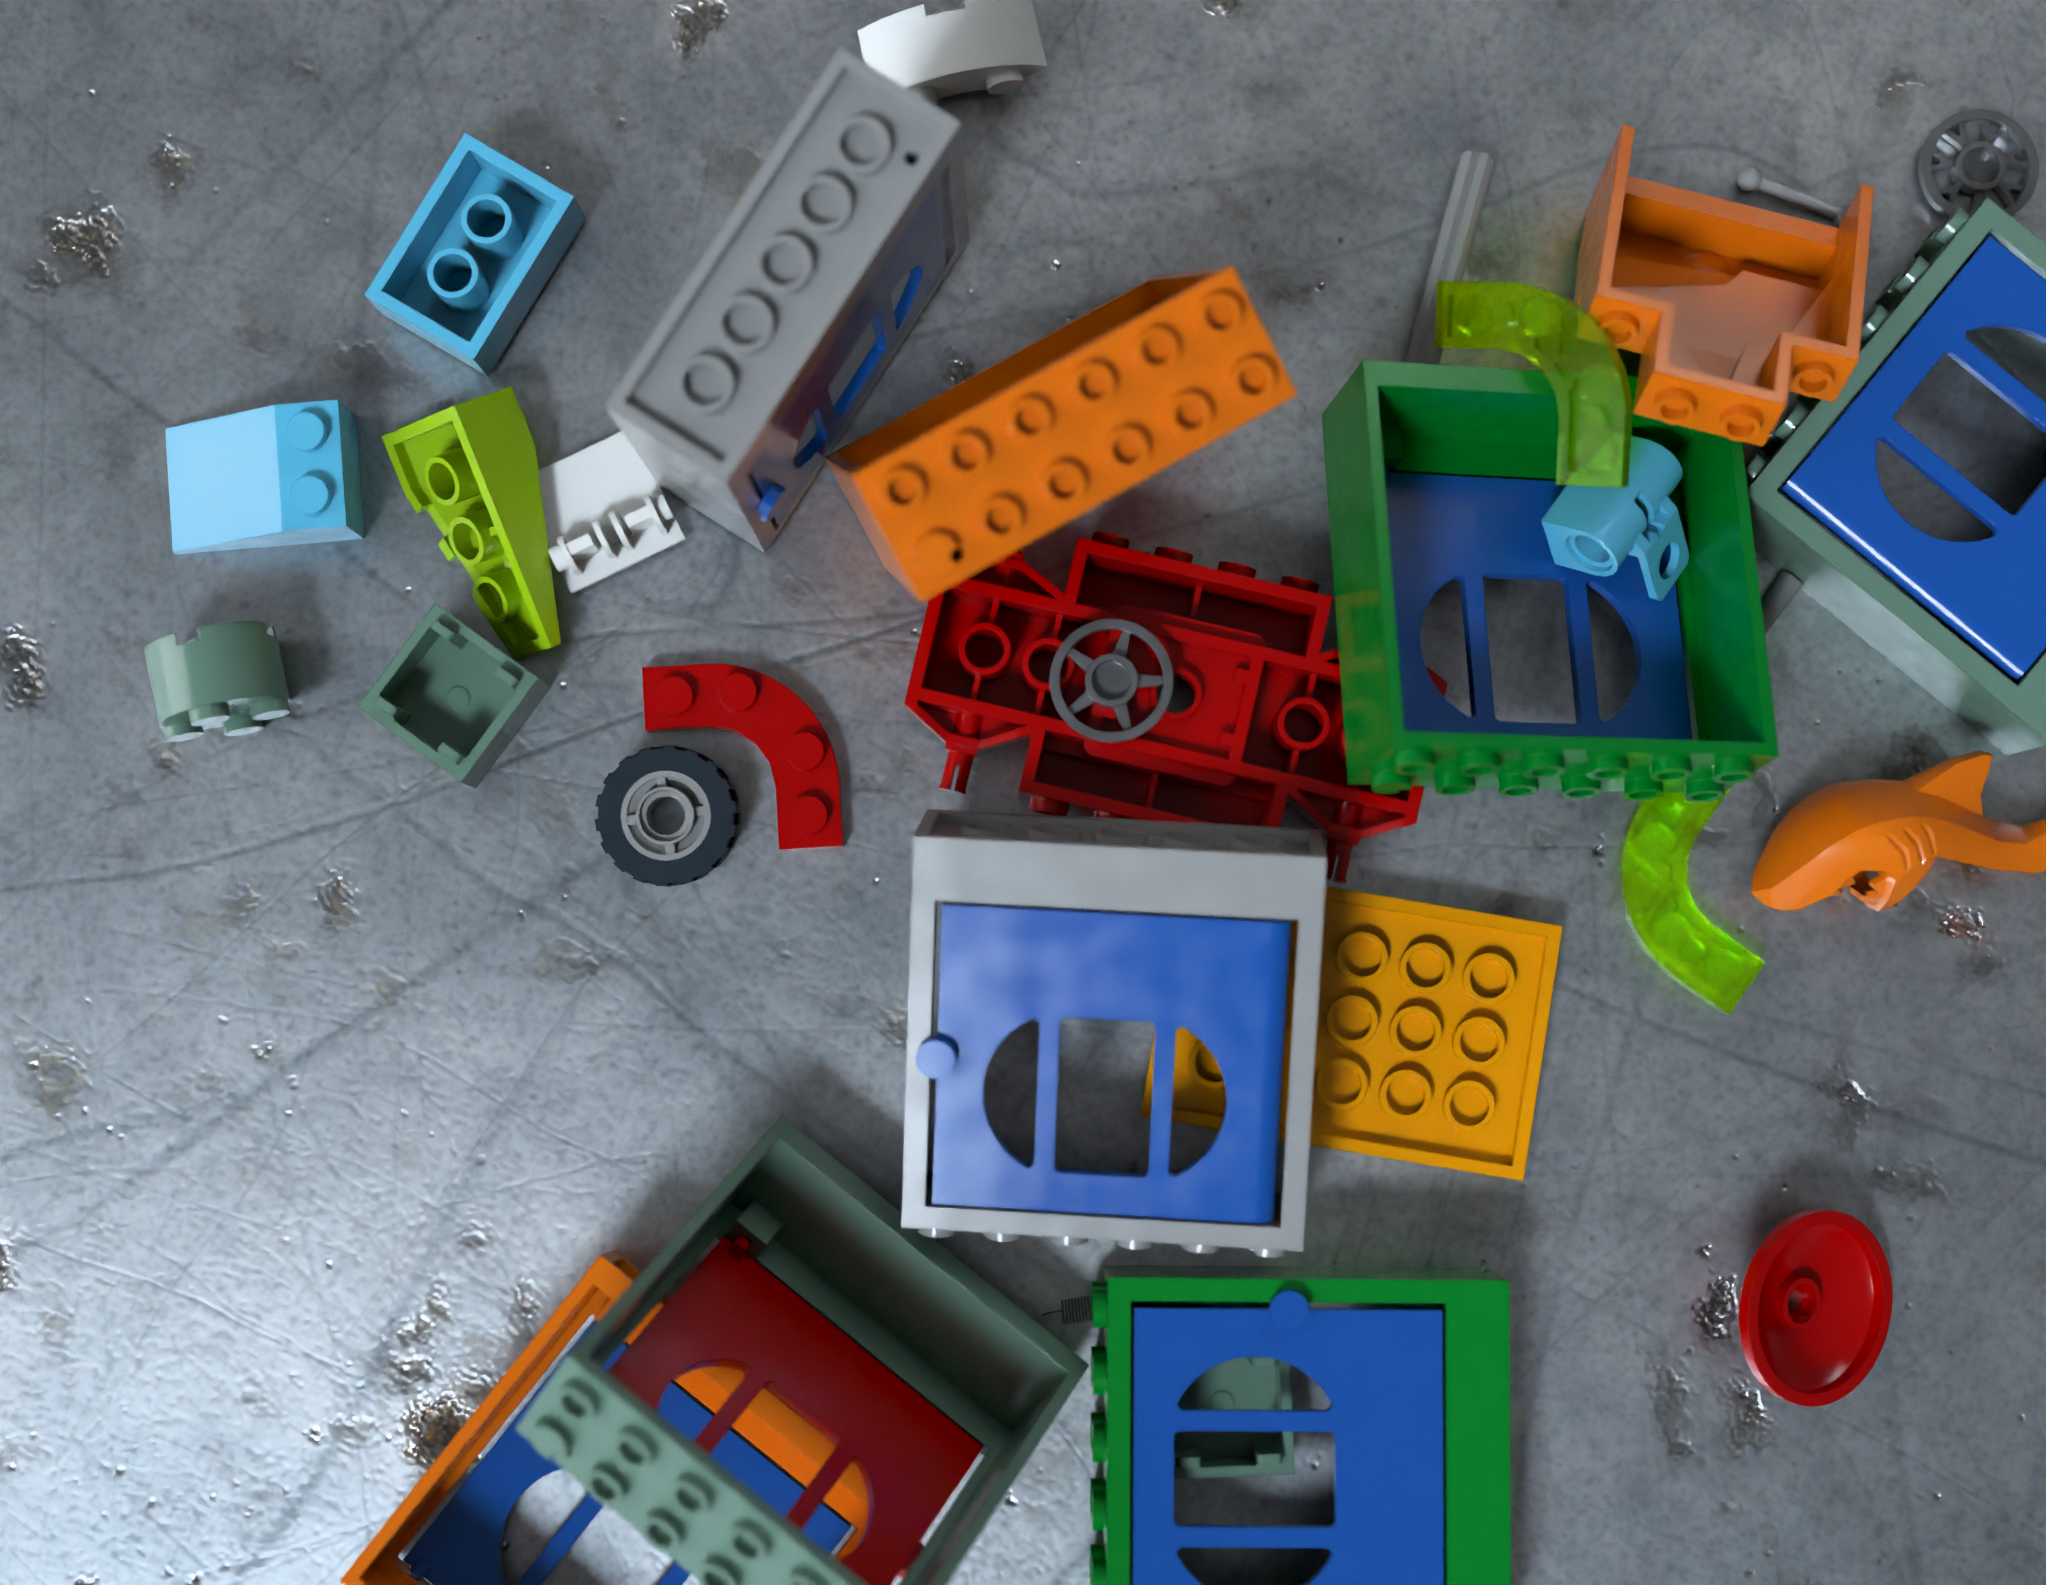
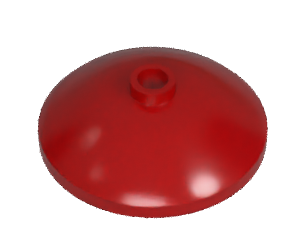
(1815, 1307)

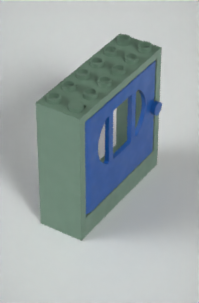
(1981, 588)

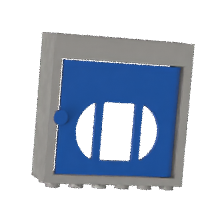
(799, 301)
(1175, 970)

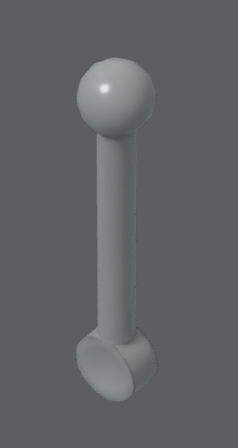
(1751, 179)

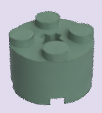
(218, 679)

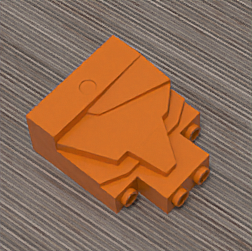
(1722, 299)

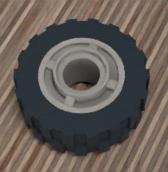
(628, 806)

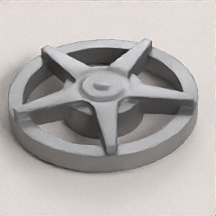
(1111, 680)

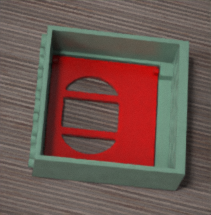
(854, 1330)

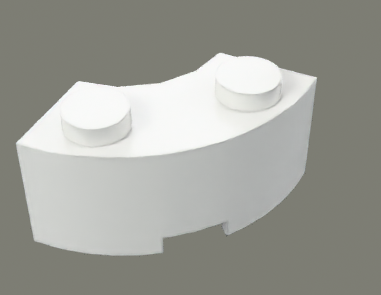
(957, 50)

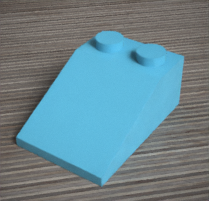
(265, 478)

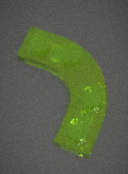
(1573, 354)
(1663, 911)

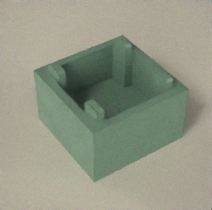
(454, 696)
(1237, 1385)

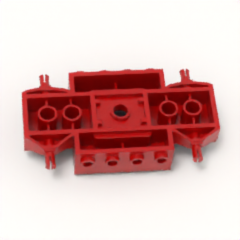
(1260, 716)

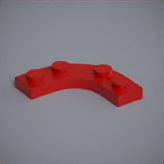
(774, 720)

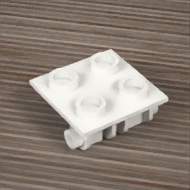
(604, 512)

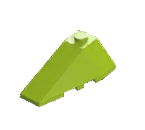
(483, 490)

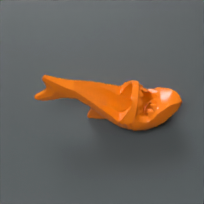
(1893, 831)

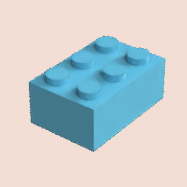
(476, 254)

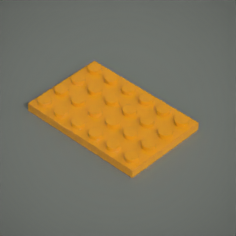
(1420, 1035)

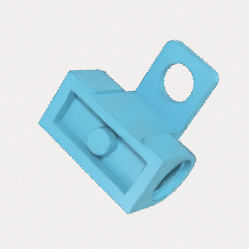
(1600, 526)

